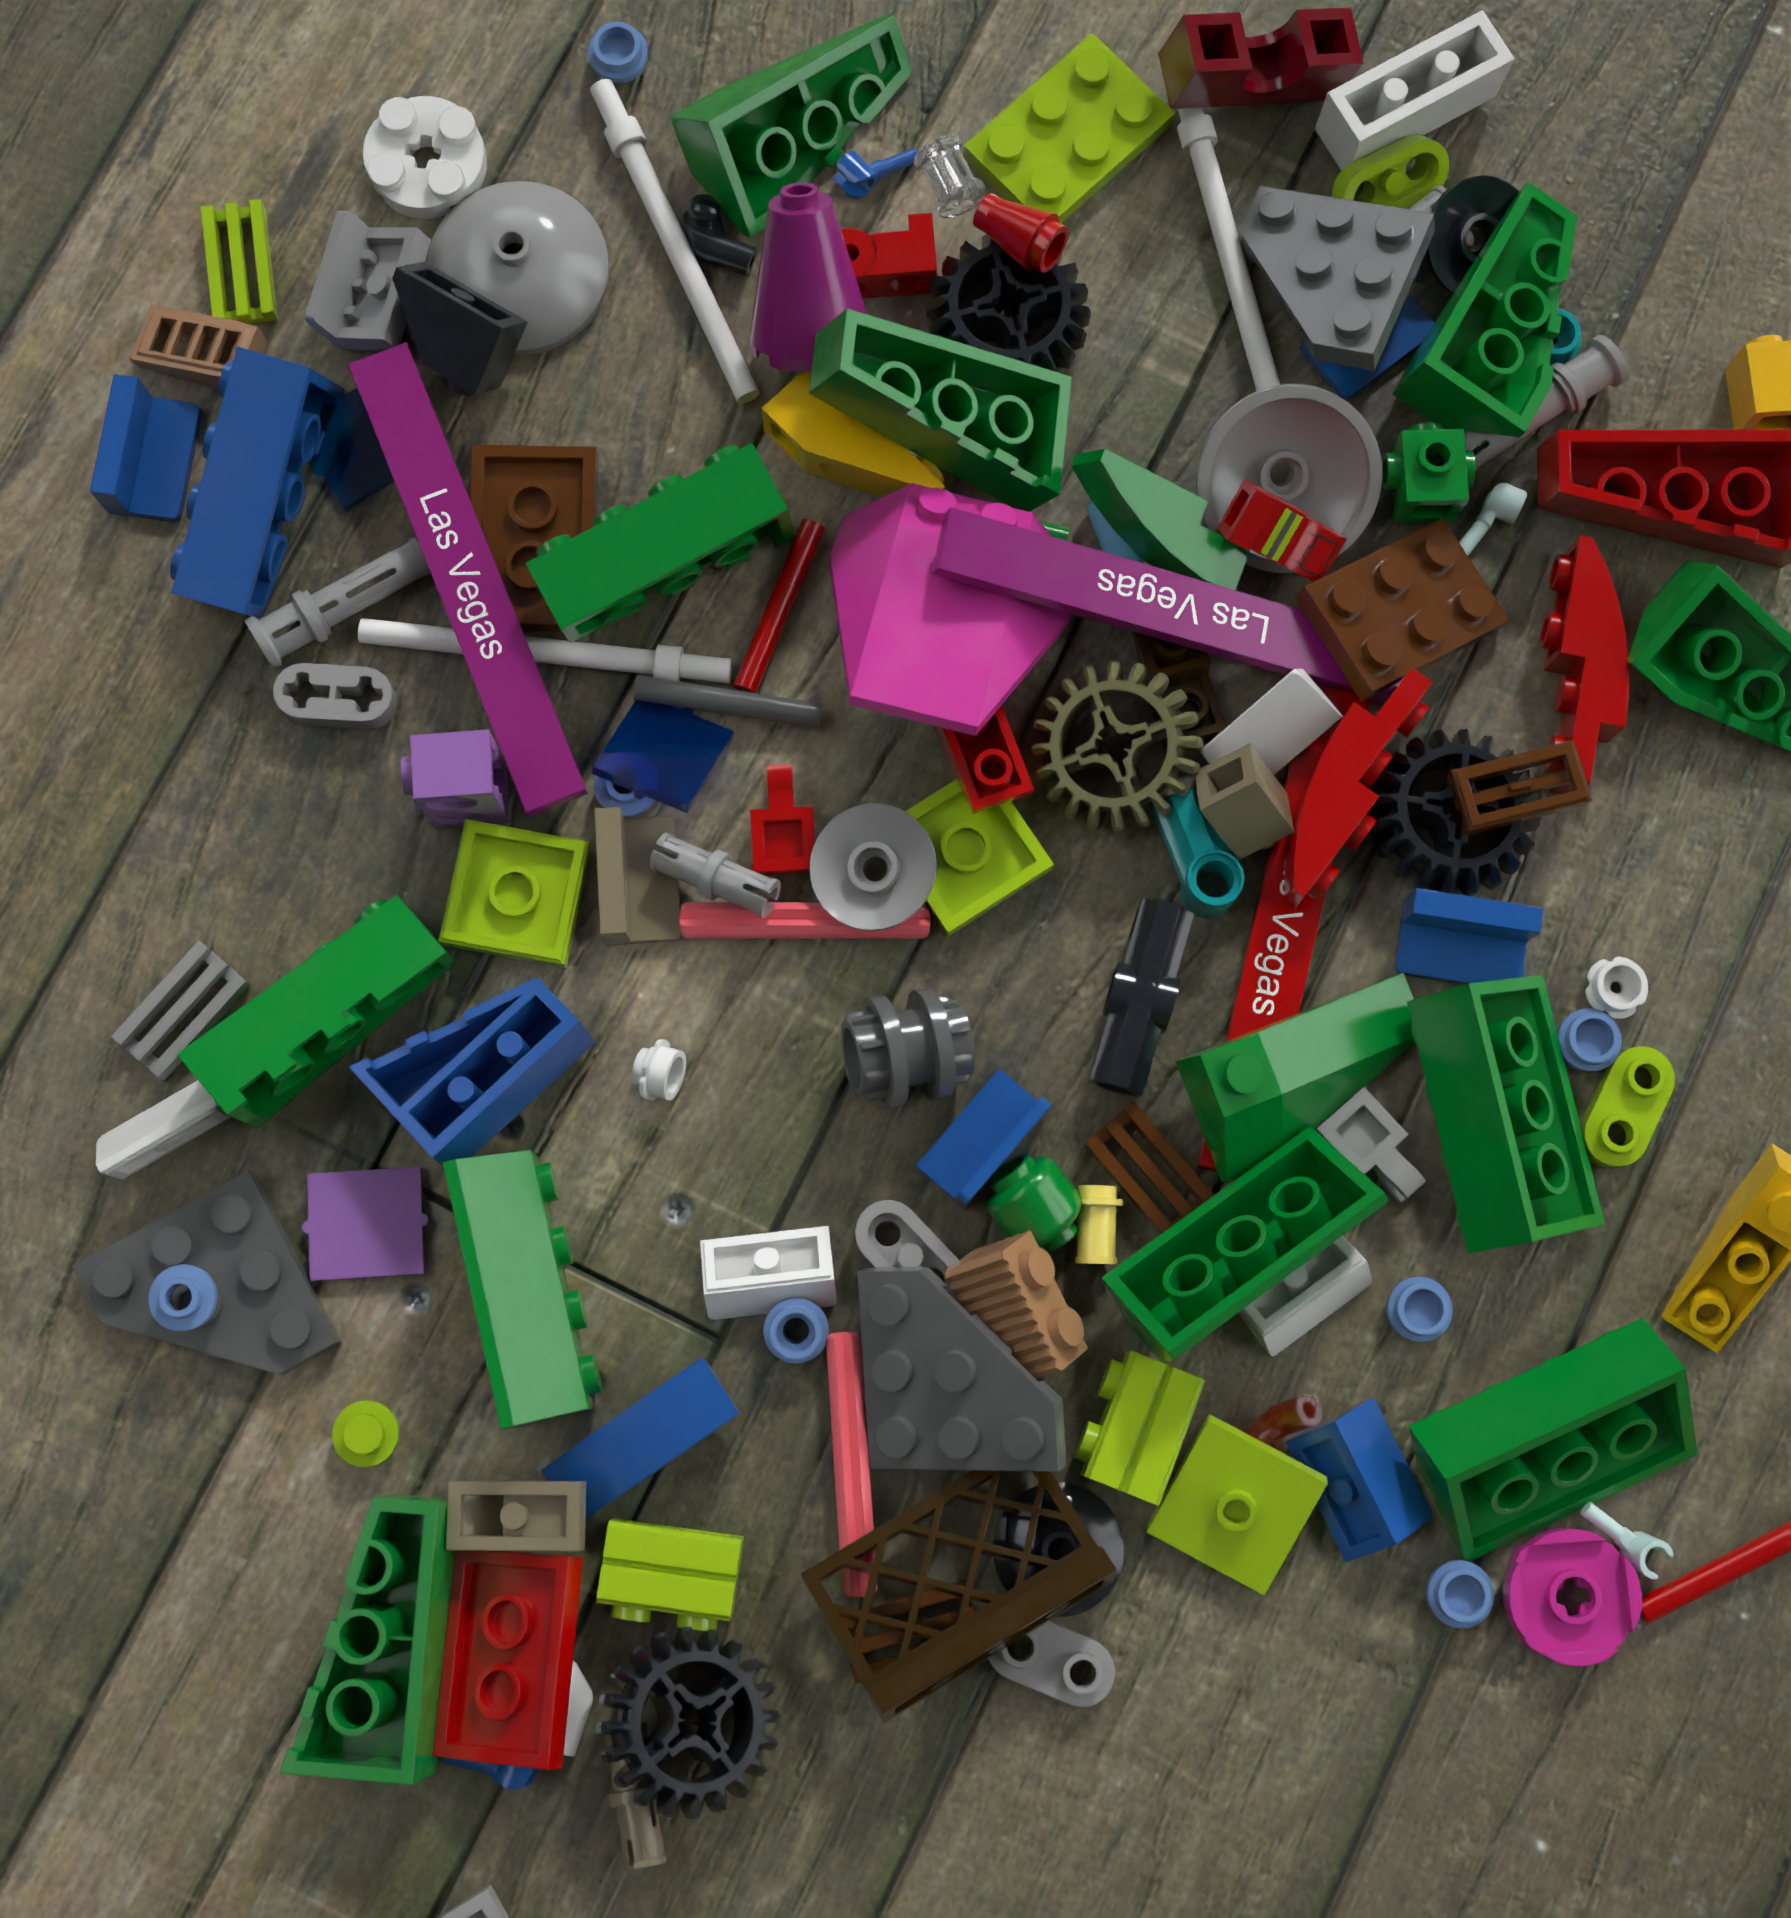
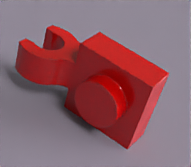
(783, 833)

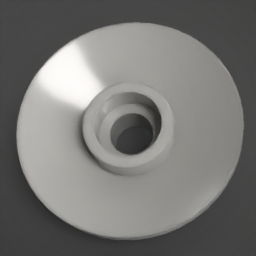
(847, 849)

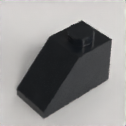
(457, 329)

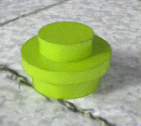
(365, 1433)

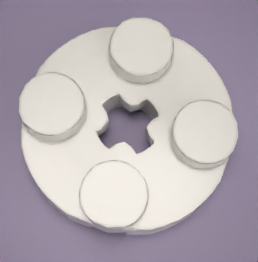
(419, 123)

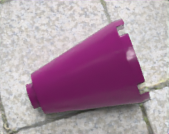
(801, 277)

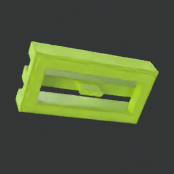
(233, 218)

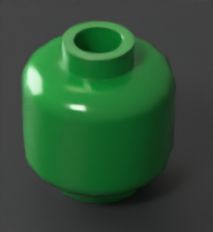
(1034, 1197)

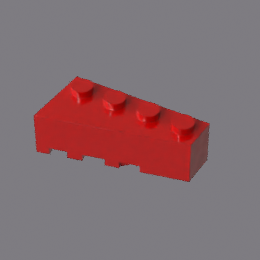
(1678, 485)

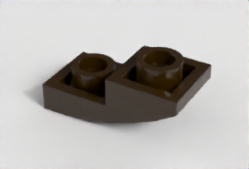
(1186, 671)

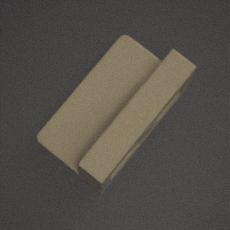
(633, 899)

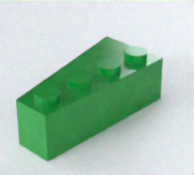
(950, 403)
(661, 542)
(316, 1013)
(383, 1652)

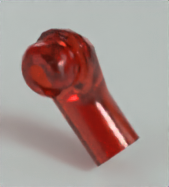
(1286, 1419)

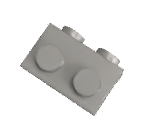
(354, 288)

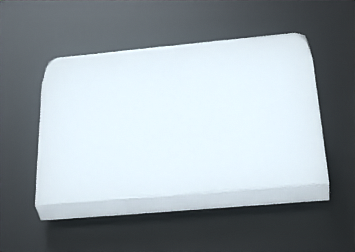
(1278, 723)
(157, 1131)
(759, 1270)
(1307, 1296)

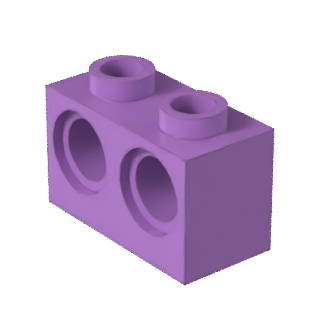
(457, 778)

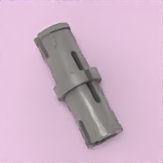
(715, 875)

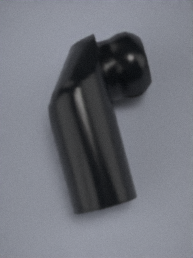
(710, 240)

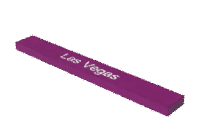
(468, 580)
(1134, 597)

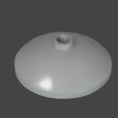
(554, 278)
(1328, 452)

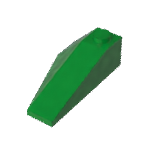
(1293, 1072)

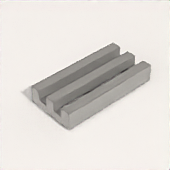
(164, 992)

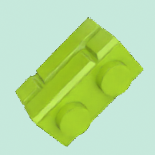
(1139, 1427)
(669, 1572)

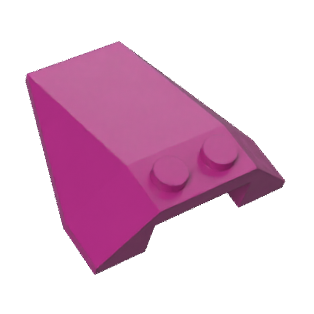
(920, 639)

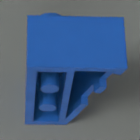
(477, 1072)

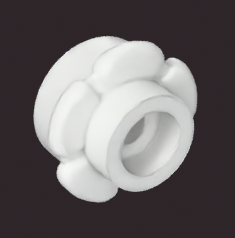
(1632, 982)
(659, 1071)

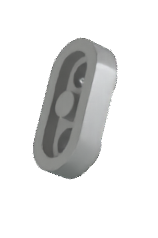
(916, 1245)
(1050, 1663)

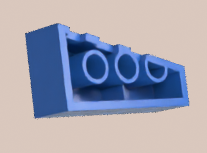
(251, 481)

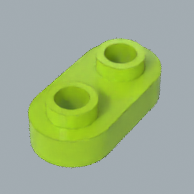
(1386, 176)
(1628, 1105)

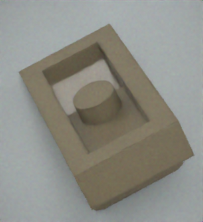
(516, 1515)

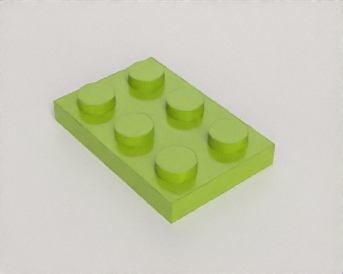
(1069, 131)

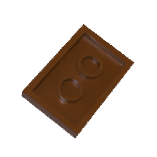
(525, 500)
(1401, 609)

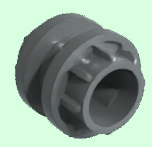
(907, 1048)

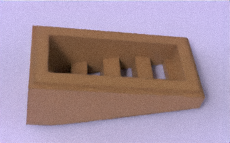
(201, 326)

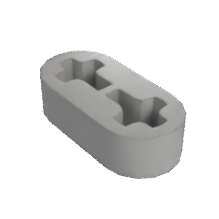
(335, 681)

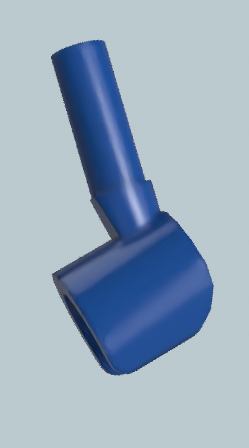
(859, 178)
(506, 1775)

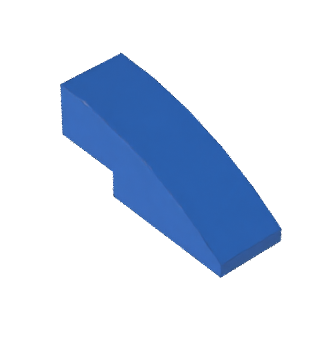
(646, 1436)

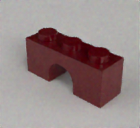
(1217, 66)

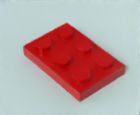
(508, 1658)

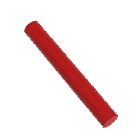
(779, 606)
(1716, 1574)

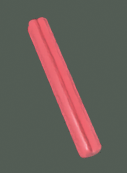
(785, 921)
(850, 1451)

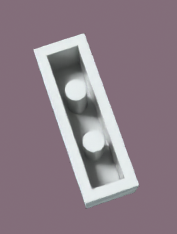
(1415, 90)

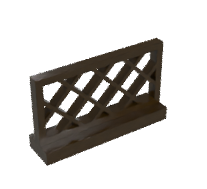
(986, 1630)

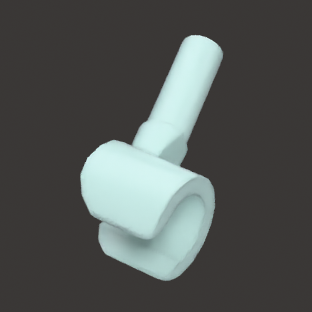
(1501, 503)
(1632, 1544)

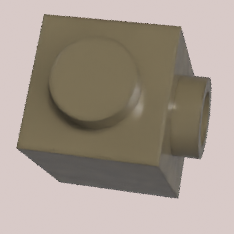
(1244, 802)

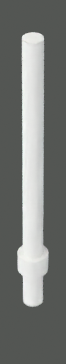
(1198, 140)
(628, 143)
(663, 663)

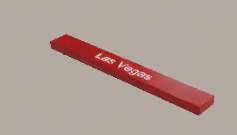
(1279, 936)

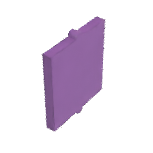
(366, 1224)

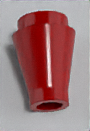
(1023, 232)

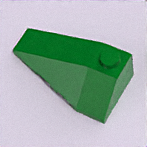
(789, 118)
(1493, 342)
(1717, 653)

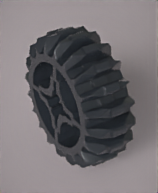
(1046, 297)
(1427, 812)
(708, 1744)

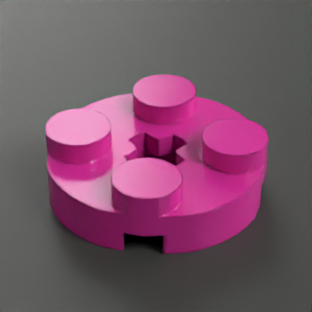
(1600, 1623)

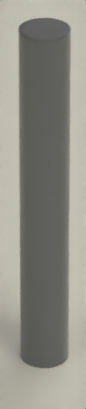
(728, 701)

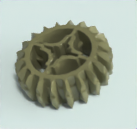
(1145, 737)

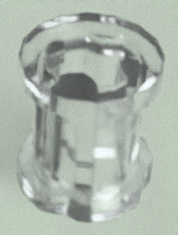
(950, 176)

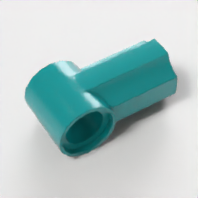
(1198, 849)

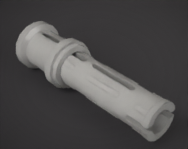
(1571, 387)
(408, 565)

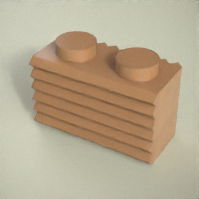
(1019, 1299)

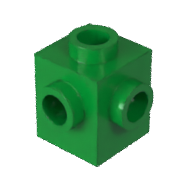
(1428, 474)

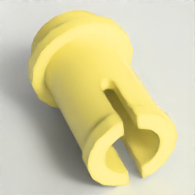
(1097, 1225)

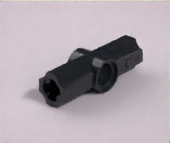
(1141, 997)

